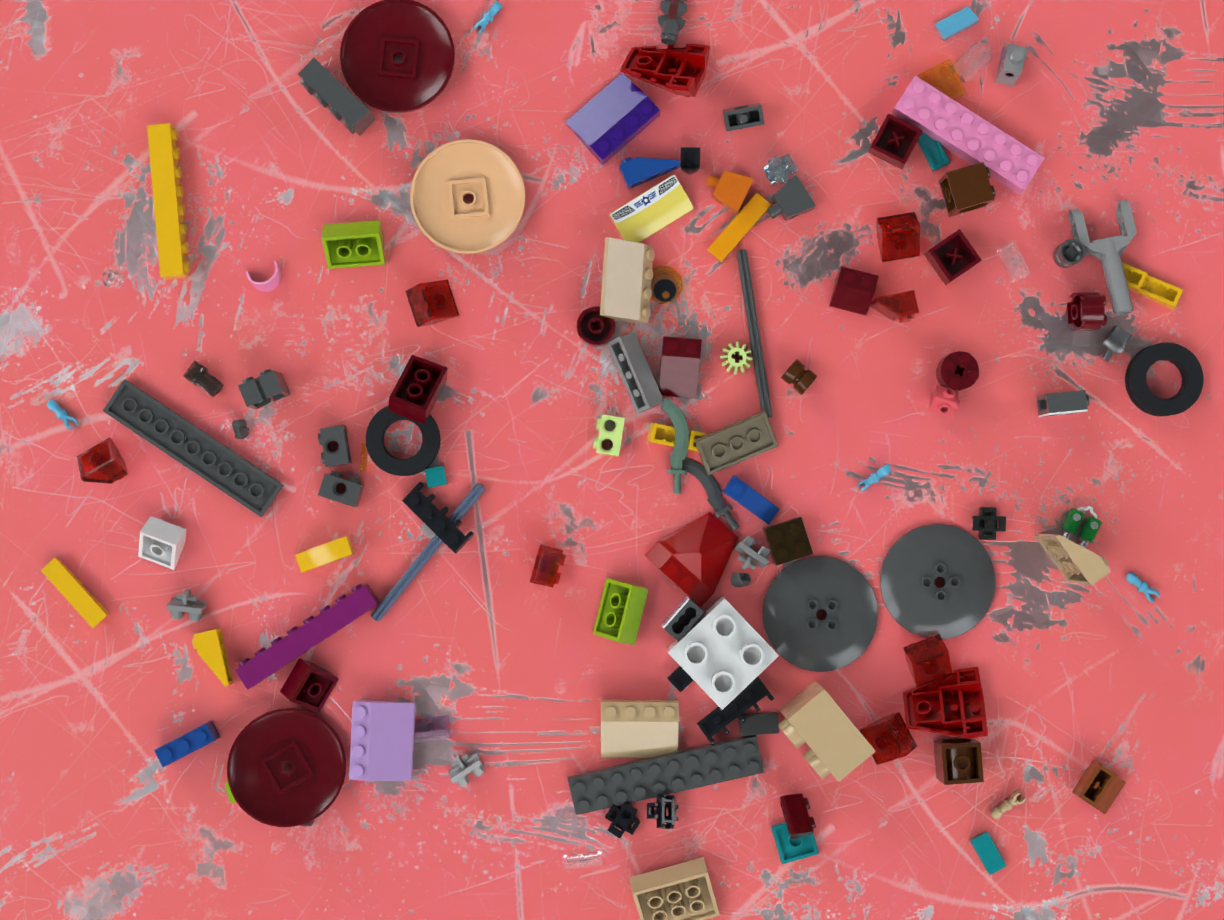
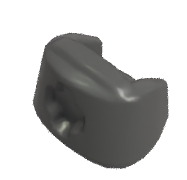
(240, 428)
(740, 579)

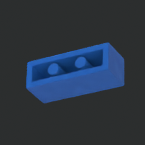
(187, 743)

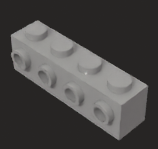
(635, 372)

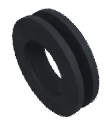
(1190, 372)
(401, 467)

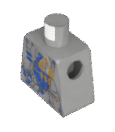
(1012, 62)

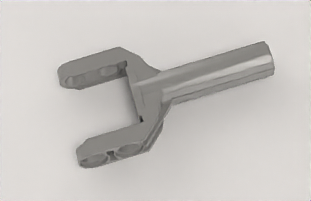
(1109, 252)

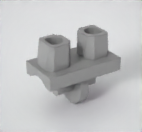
(758, 558)
(186, 603)
(463, 766)

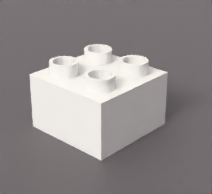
(722, 653)

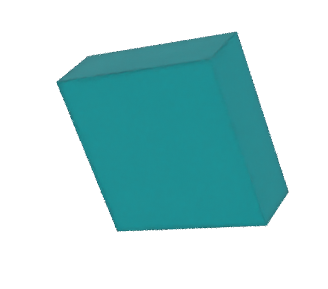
(435, 476)

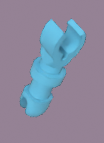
(488, 17)
(61, 413)
(874, 477)
(1141, 586)

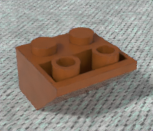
(1099, 787)

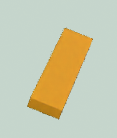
(738, 227)

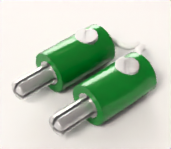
(1090, 528)

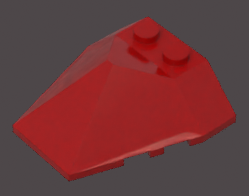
(670, 69)
(695, 556)
(948, 705)

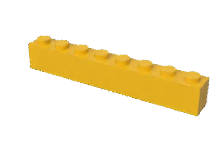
(167, 201)

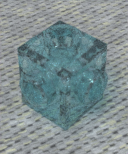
(780, 169)

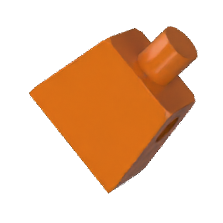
(730, 189)

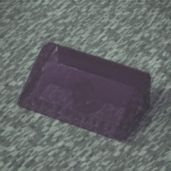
(432, 729)

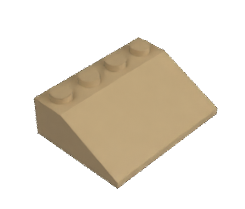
(626, 281)
(1073, 560)
(638, 728)
(675, 893)

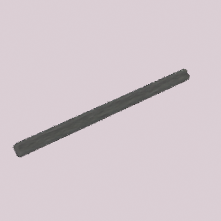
(754, 332)

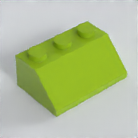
(353, 244)
(620, 611)

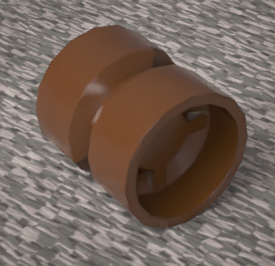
(799, 377)

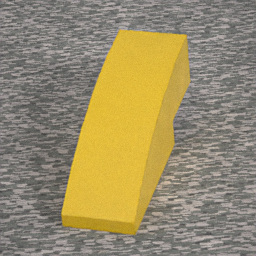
(325, 554)

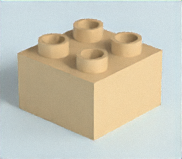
(832, 738)

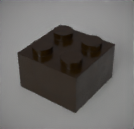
(787, 541)

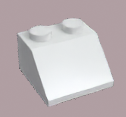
(161, 542)

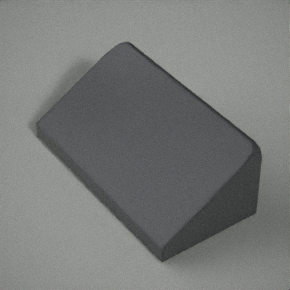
(759, 724)

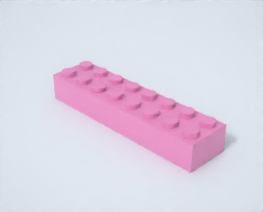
(967, 135)

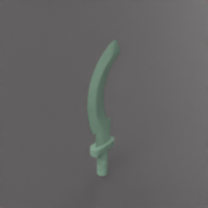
(681, 442)

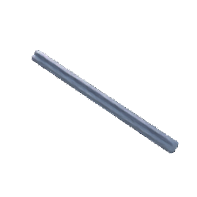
(425, 555)

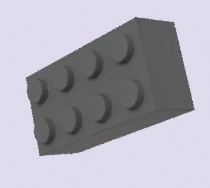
(336, 96)

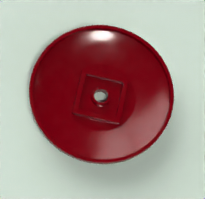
(390, 30)
(257, 761)

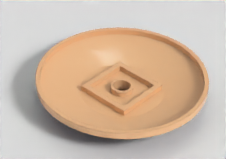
(460, 170)

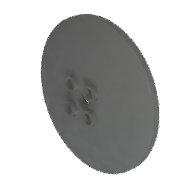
(910, 577)
(792, 609)

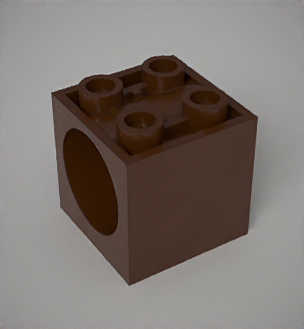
(967, 189)
(958, 761)

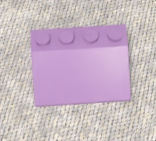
(382, 740)

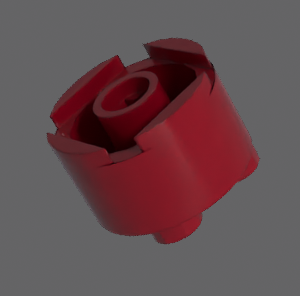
(1086, 311)
(585, 330)
(957, 360)

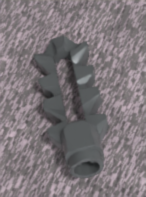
(669, 26)

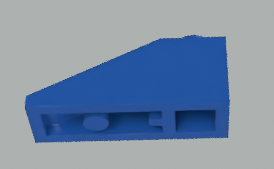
(642, 170)
(750, 499)

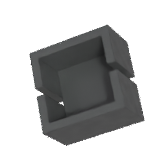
(259, 390)

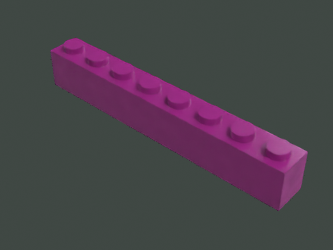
(307, 636)

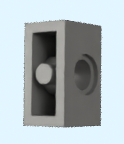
(743, 117)
(342, 455)
(353, 489)

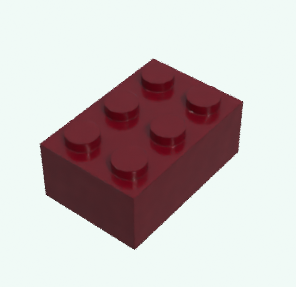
(418, 389)

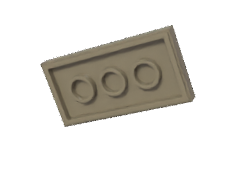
(736, 443)

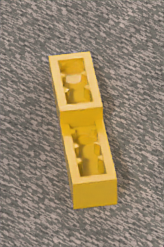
(1151, 287)
(665, 435)
(74, 592)

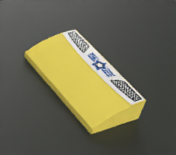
(652, 210)

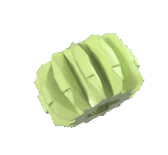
(741, 353)

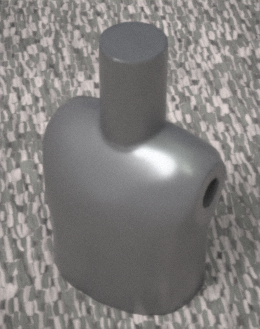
(1115, 342)

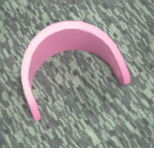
(270, 284)

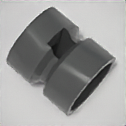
(1069, 253)

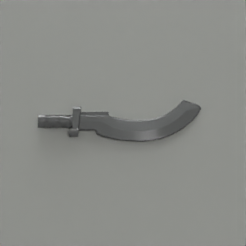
(712, 490)

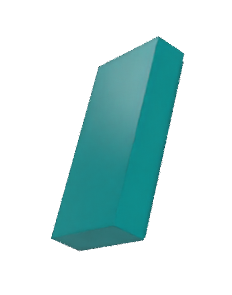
(933, 152)
(987, 852)

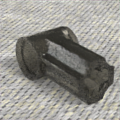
(199, 375)

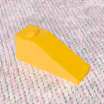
(212, 650)

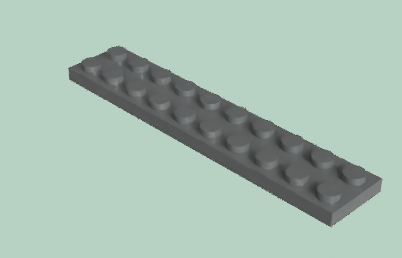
(193, 448)
(665, 774)

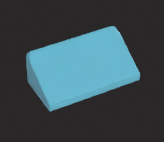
(956, 23)

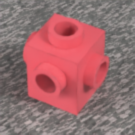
(944, 401)

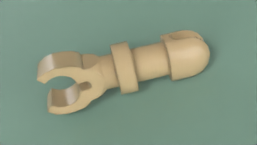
(1007, 805)

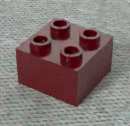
(895, 141)
(952, 257)

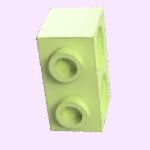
(614, 436)

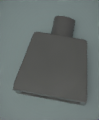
(791, 200)

